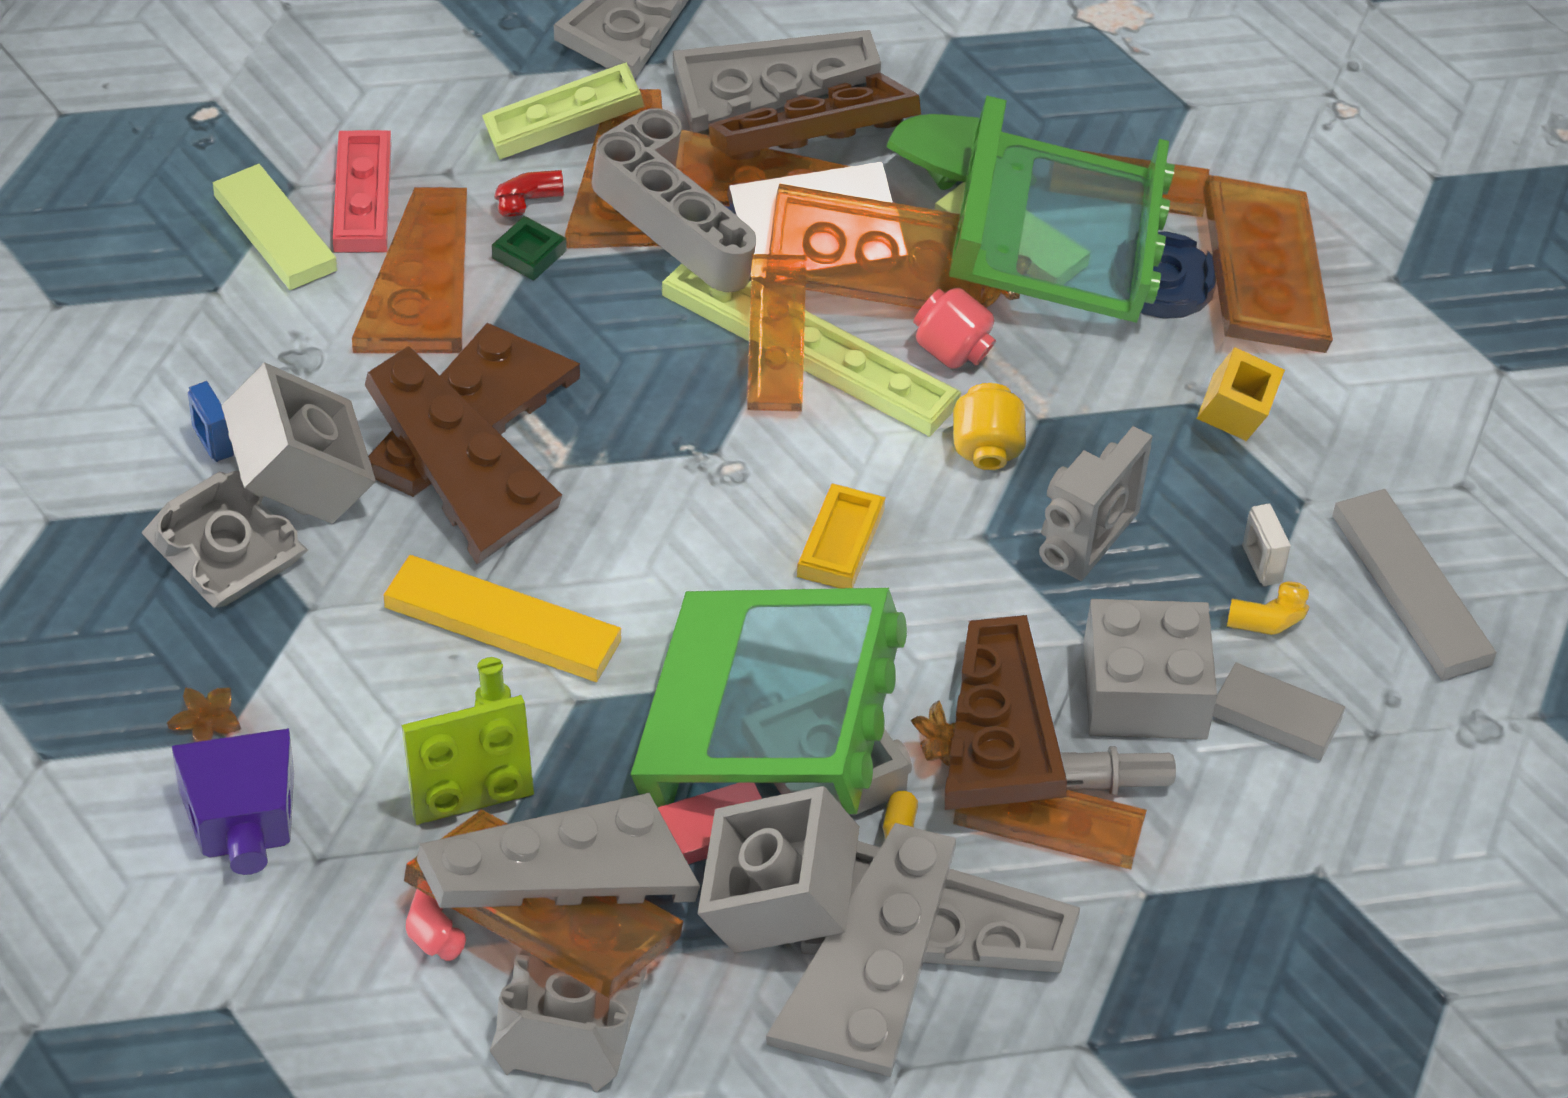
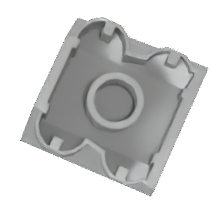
(223, 539)
(561, 1025)

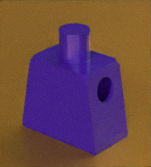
(238, 795)

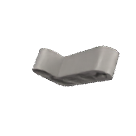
(641, 181)

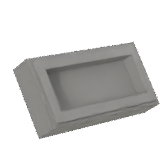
(1278, 711)

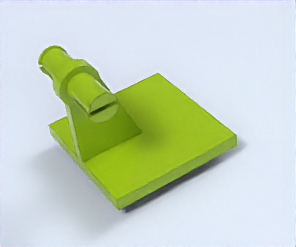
(470, 754)

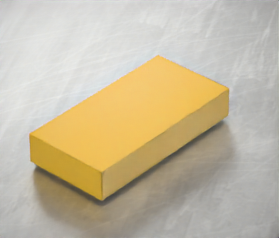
(841, 537)

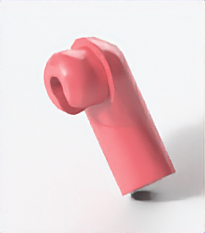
(433, 929)

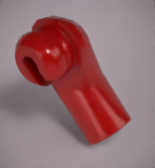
(527, 186)

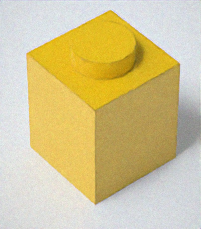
(1240, 394)

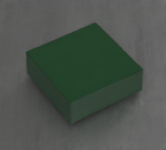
(529, 248)

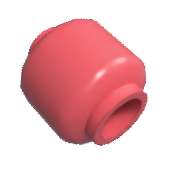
(955, 328)

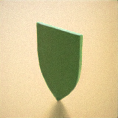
(938, 144)

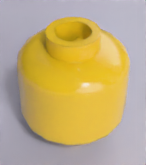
(989, 426)

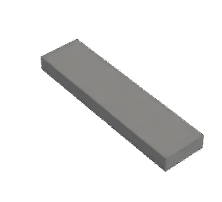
(1414, 584)

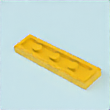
(503, 618)

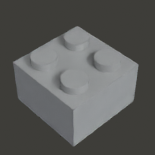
(297, 443)
(1149, 669)
(779, 870)

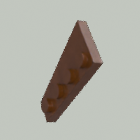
(1003, 725)

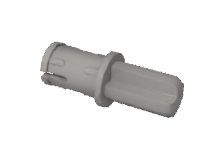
(1117, 770)

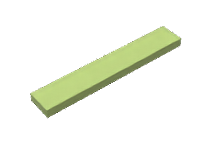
(831, 356)

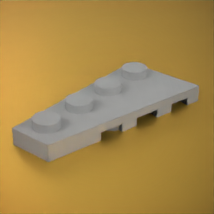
(617, 30)
(765, 74)
(587, 851)
(987, 923)
(864, 980)

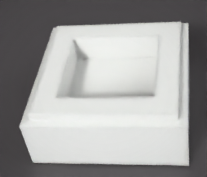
(1266, 545)

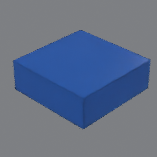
(209, 421)

